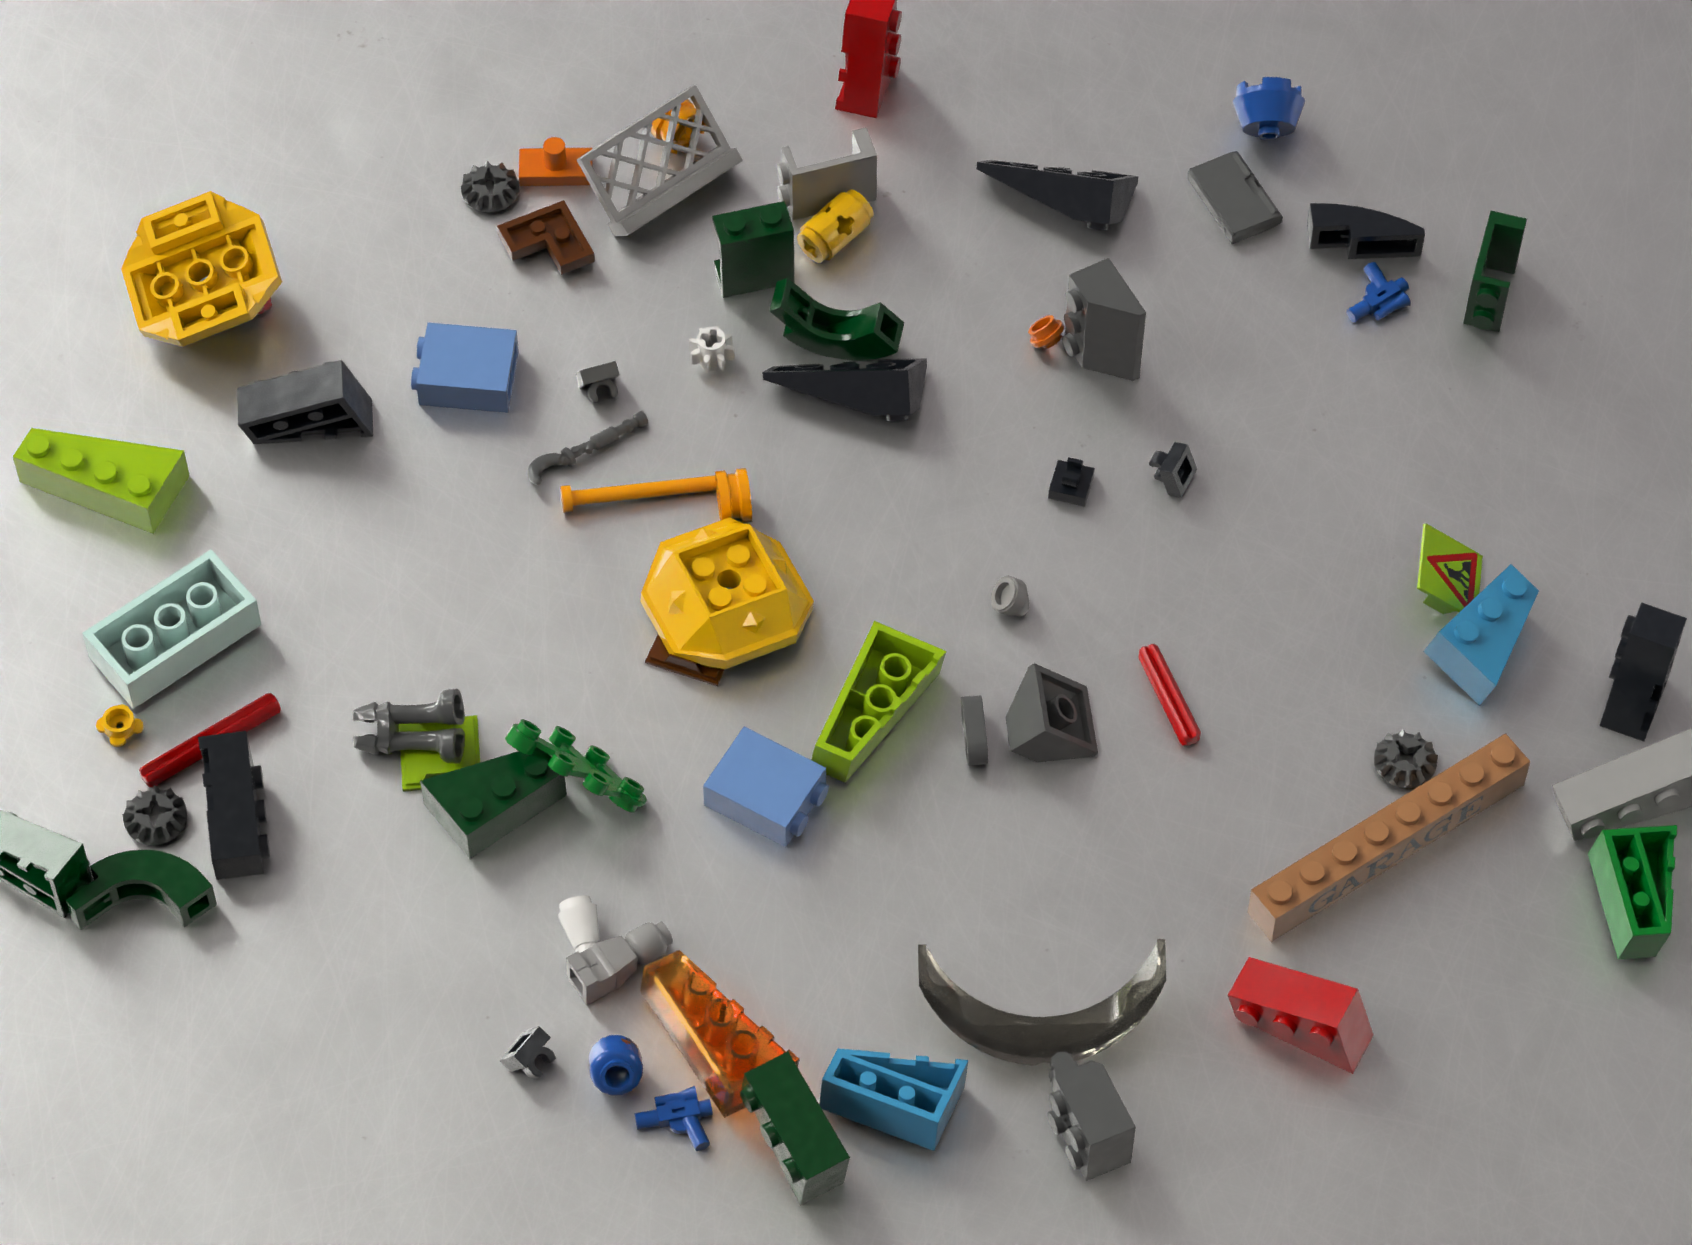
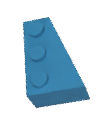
(1483, 634)

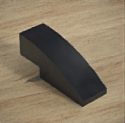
(1363, 232)

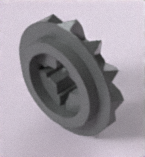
(476, 193)
(1403, 773)
(168, 824)

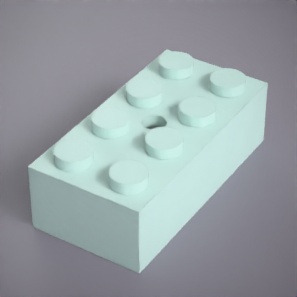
(172, 628)

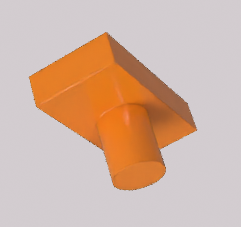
(551, 165)

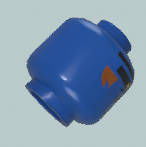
(615, 1065)

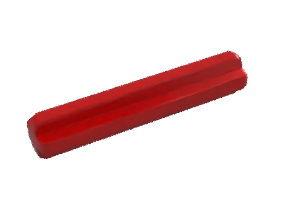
(1169, 695)

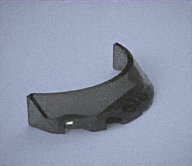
(1037, 1039)

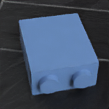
(466, 367)
(765, 787)

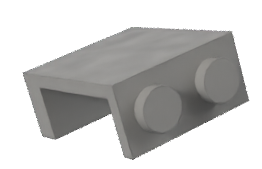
(814, 186)

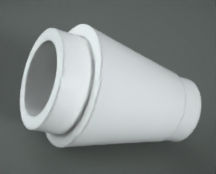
(579, 921)

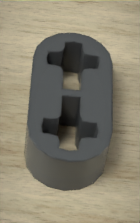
(974, 730)

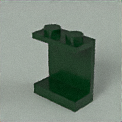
(754, 248)
(1497, 252)

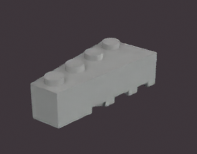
(1629, 788)

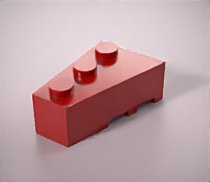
(870, 55)
(1303, 1011)

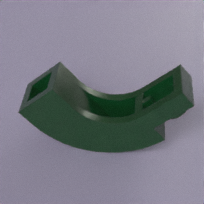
(834, 332)
(142, 876)

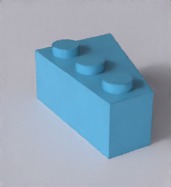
(894, 1094)

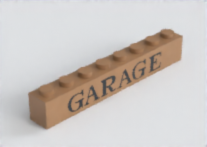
(1388, 837)

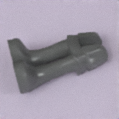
(447, 742)

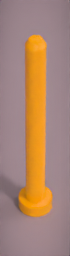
(635, 491)

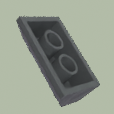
(1104, 322)

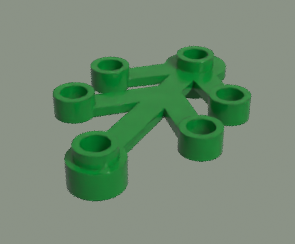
(570, 762)

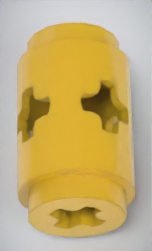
(835, 226)

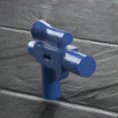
(1380, 295)
(681, 1113)

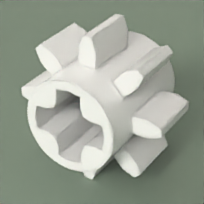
(711, 349)

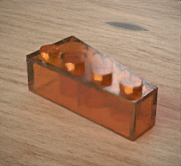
(707, 1028)

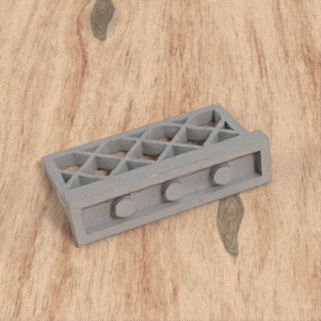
(668, 191)

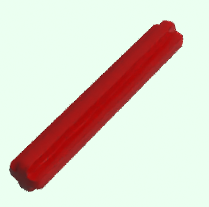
(189, 752)

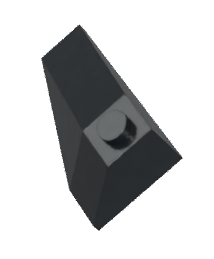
(1088, 196)
(881, 388)

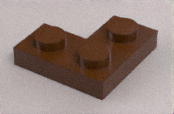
(548, 229)

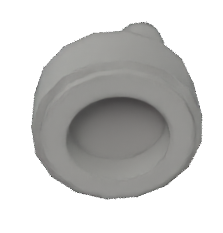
(1010, 597)

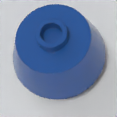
(1268, 108)

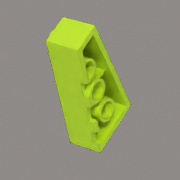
(104, 475)
(877, 693)

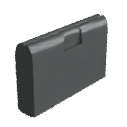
(1234, 197)

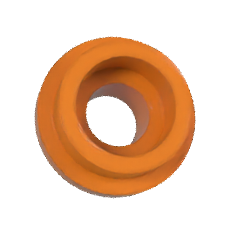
(1046, 332)

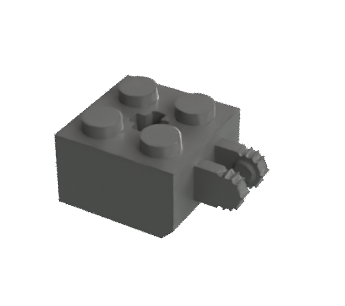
(1089, 1116)

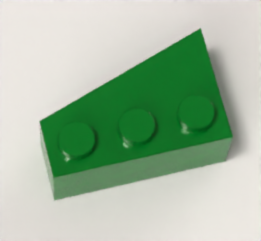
(1635, 886)

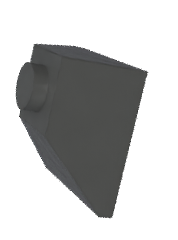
(1050, 718)

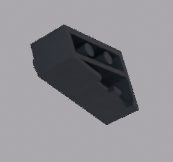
(305, 403)
(1641, 670)
(233, 806)

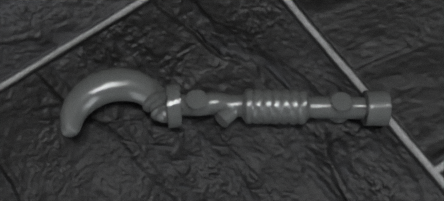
(596, 442)

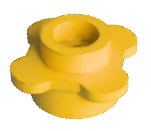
(119, 715)

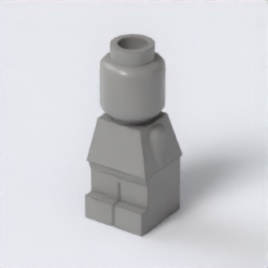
(614, 960)

